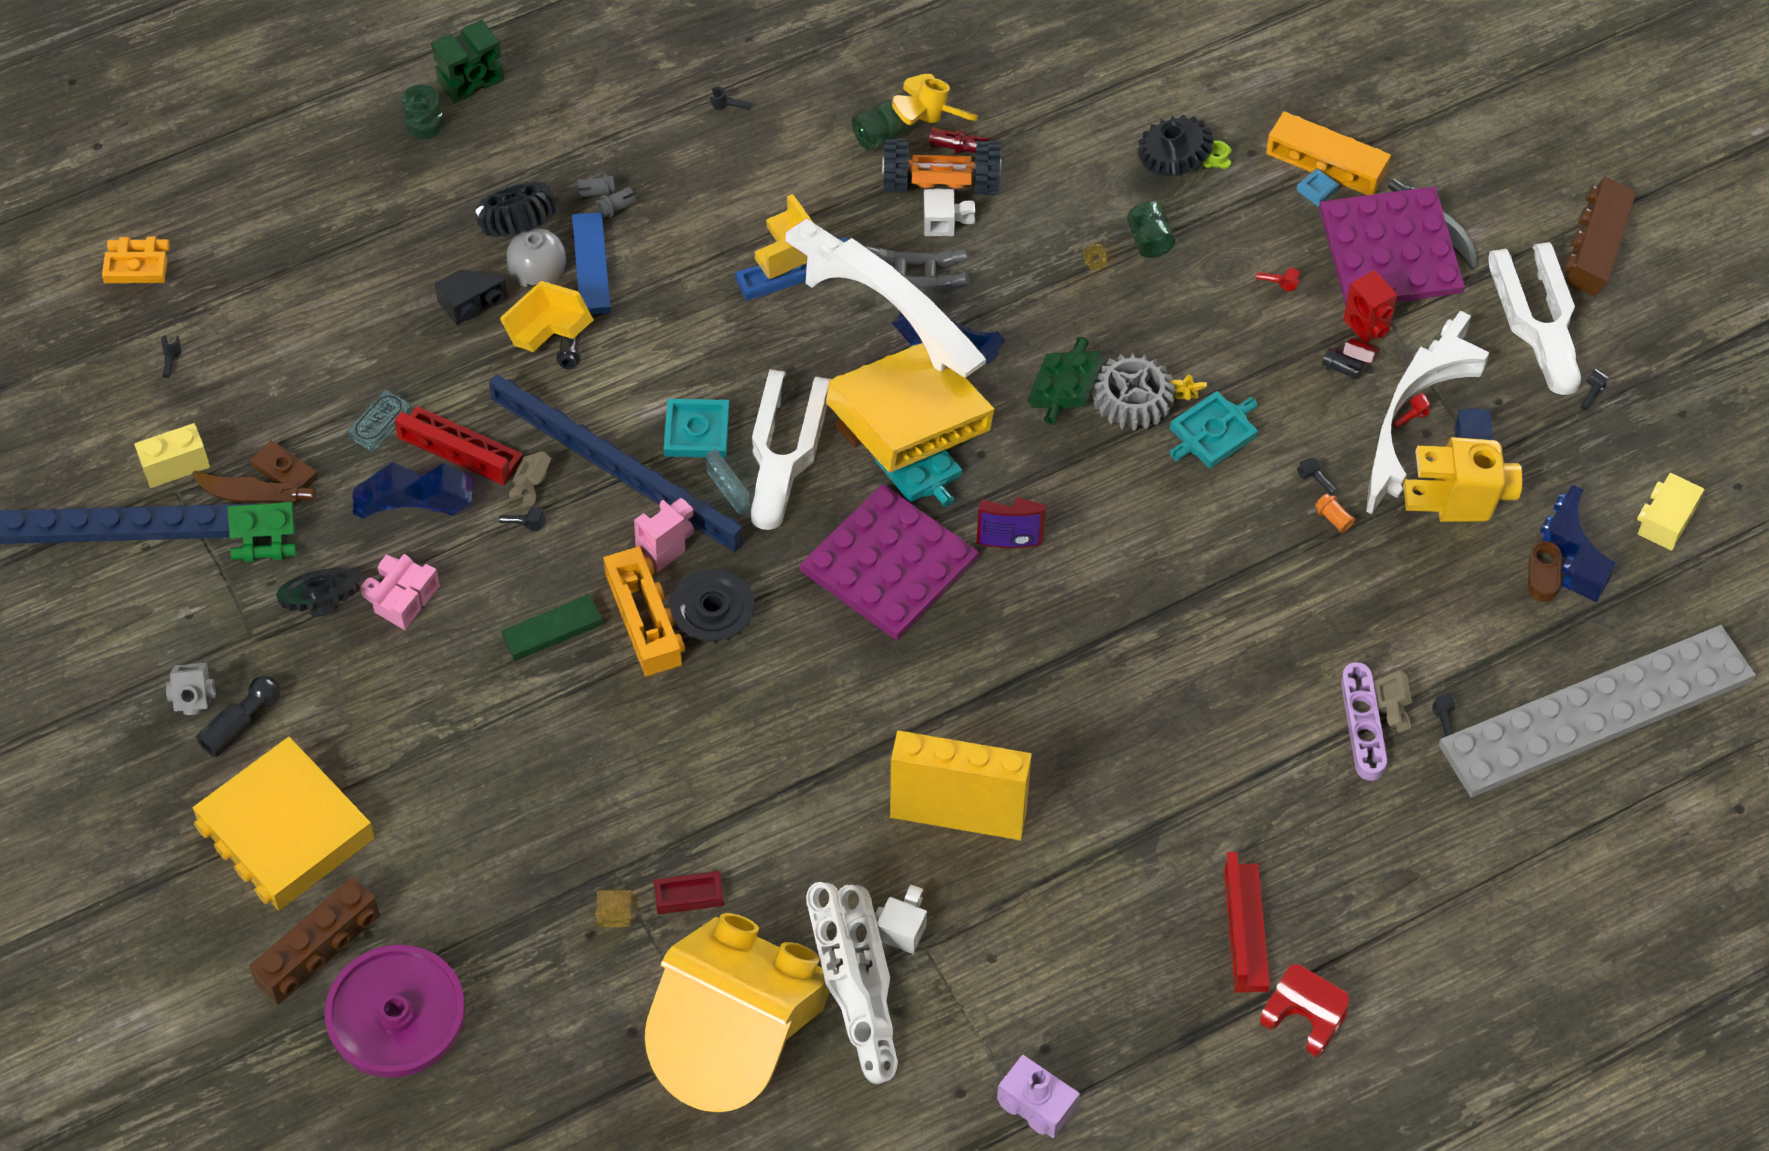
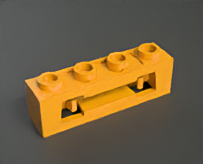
(659, 653)

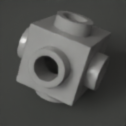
(190, 688)

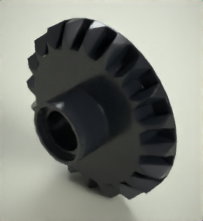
(1175, 146)
(319, 590)
(708, 591)

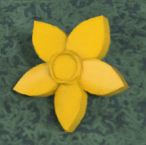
(1187, 388)

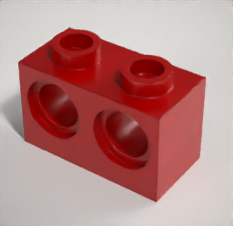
(1370, 307)

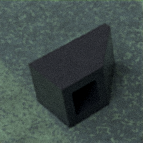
(469, 293)

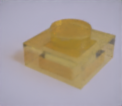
(613, 908)

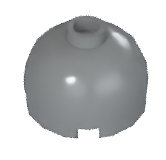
(536, 257)

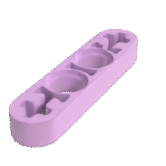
(1359, 721)

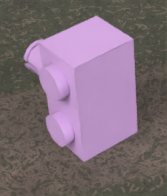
(1037, 1097)

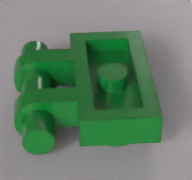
(261, 520)

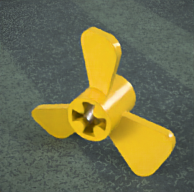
(927, 101)

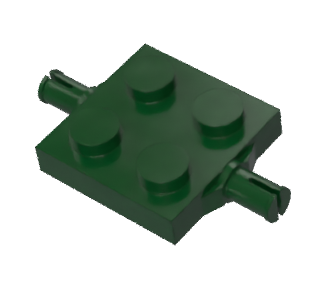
(1065, 380)

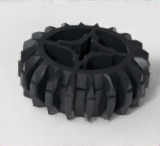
(515, 209)

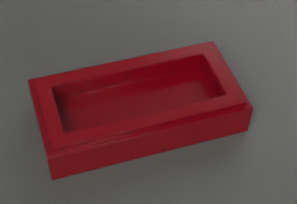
(688, 892)

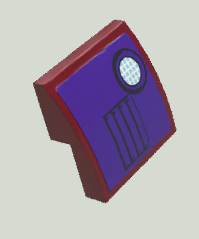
(1011, 526)

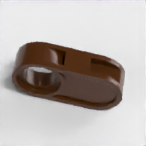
(1544, 578)

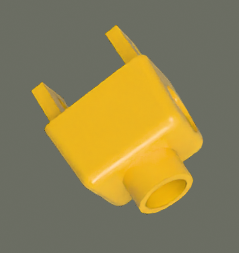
(1466, 482)

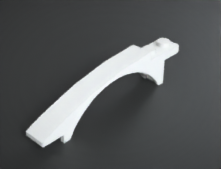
(833, 258)
(1444, 360)

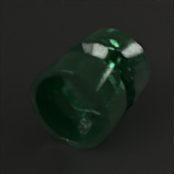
(422, 111)
(875, 126)
(1151, 229)

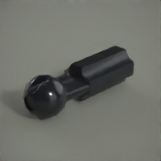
(236, 718)

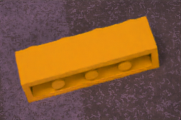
(1334, 154)

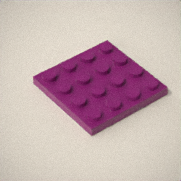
(1396, 236)
(889, 562)

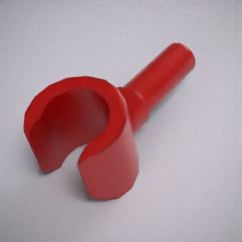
(1287, 281)
(1420, 409)

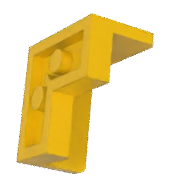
(782, 256)
(544, 312)

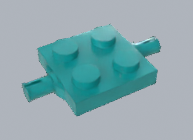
(1213, 429)
(926, 477)

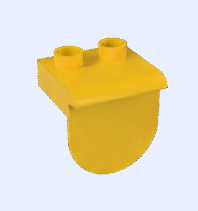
(728, 1012)

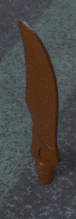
(253, 490)

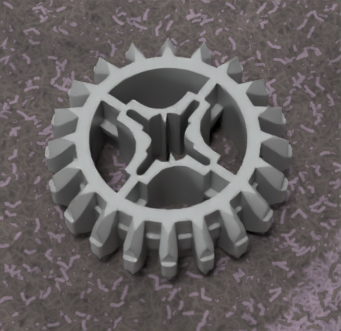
(1136, 401)

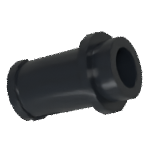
(568, 355)
(1340, 361)

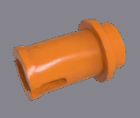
(1334, 512)

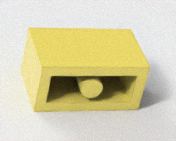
(172, 455)
(1670, 511)

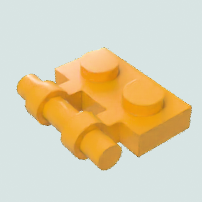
(128, 265)

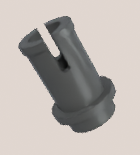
(598, 186)
(610, 204)

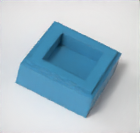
(1317, 187)

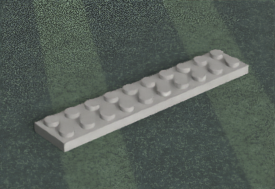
(1596, 710)

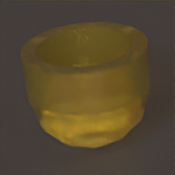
(1088, 256)

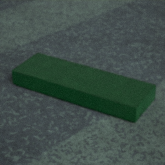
(551, 627)

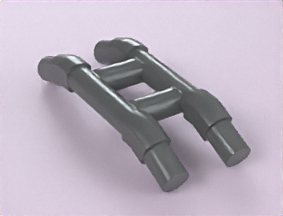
(929, 260)

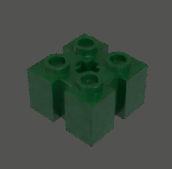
(468, 61)

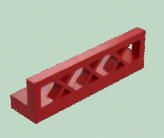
(455, 449)
(1245, 926)

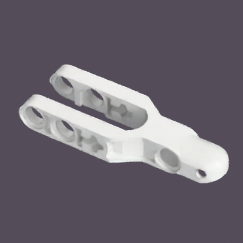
(1549, 340)
(777, 470)
(857, 991)

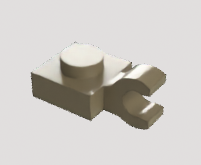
(530, 473)
(1391, 696)

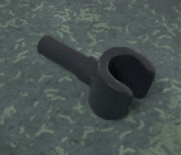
(721, 101)
(170, 352)
(1597, 381)
(1311, 467)
(532, 521)
(1441, 707)

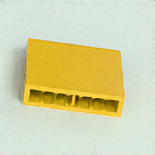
(908, 407)
(959, 785)
(282, 824)

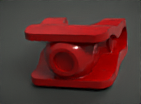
(1311, 997)

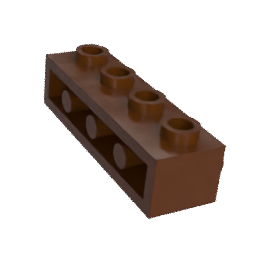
(1598, 236)
(315, 940)

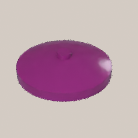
(395, 1011)

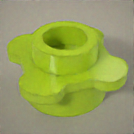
(1219, 156)

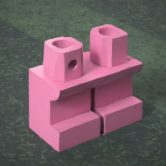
(665, 533)
(402, 589)

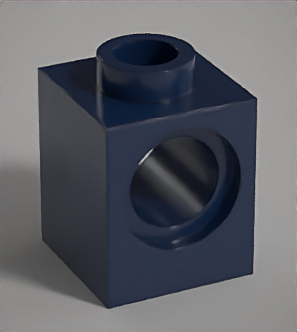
(1473, 424)

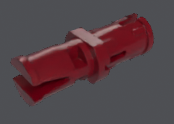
(954, 140)

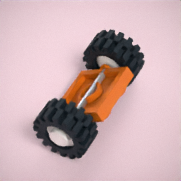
(941, 169)

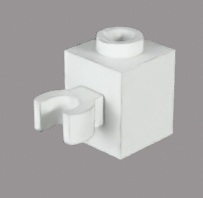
(942, 213)
(902, 922)

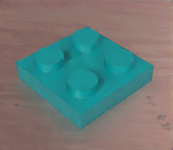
(696, 427)

